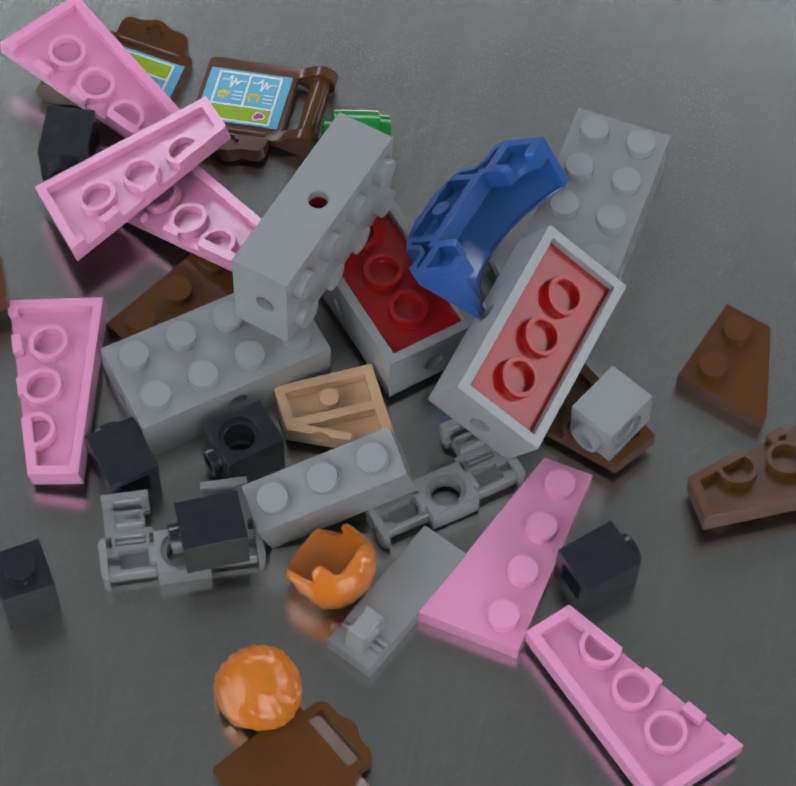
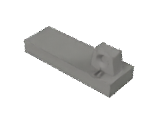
(394, 602)

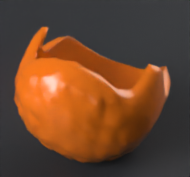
(333, 567)
(258, 688)

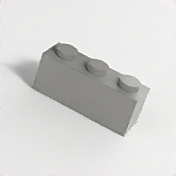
(329, 488)

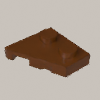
(732, 367)

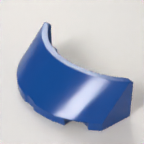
(475, 213)

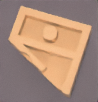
(332, 407)

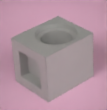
(610, 414)

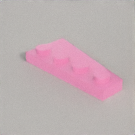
(89, 67)
(123, 179)
(199, 218)
(57, 381)
(509, 567)
(627, 707)

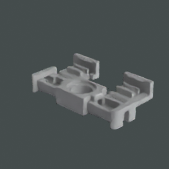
(482, 476)
(133, 553)

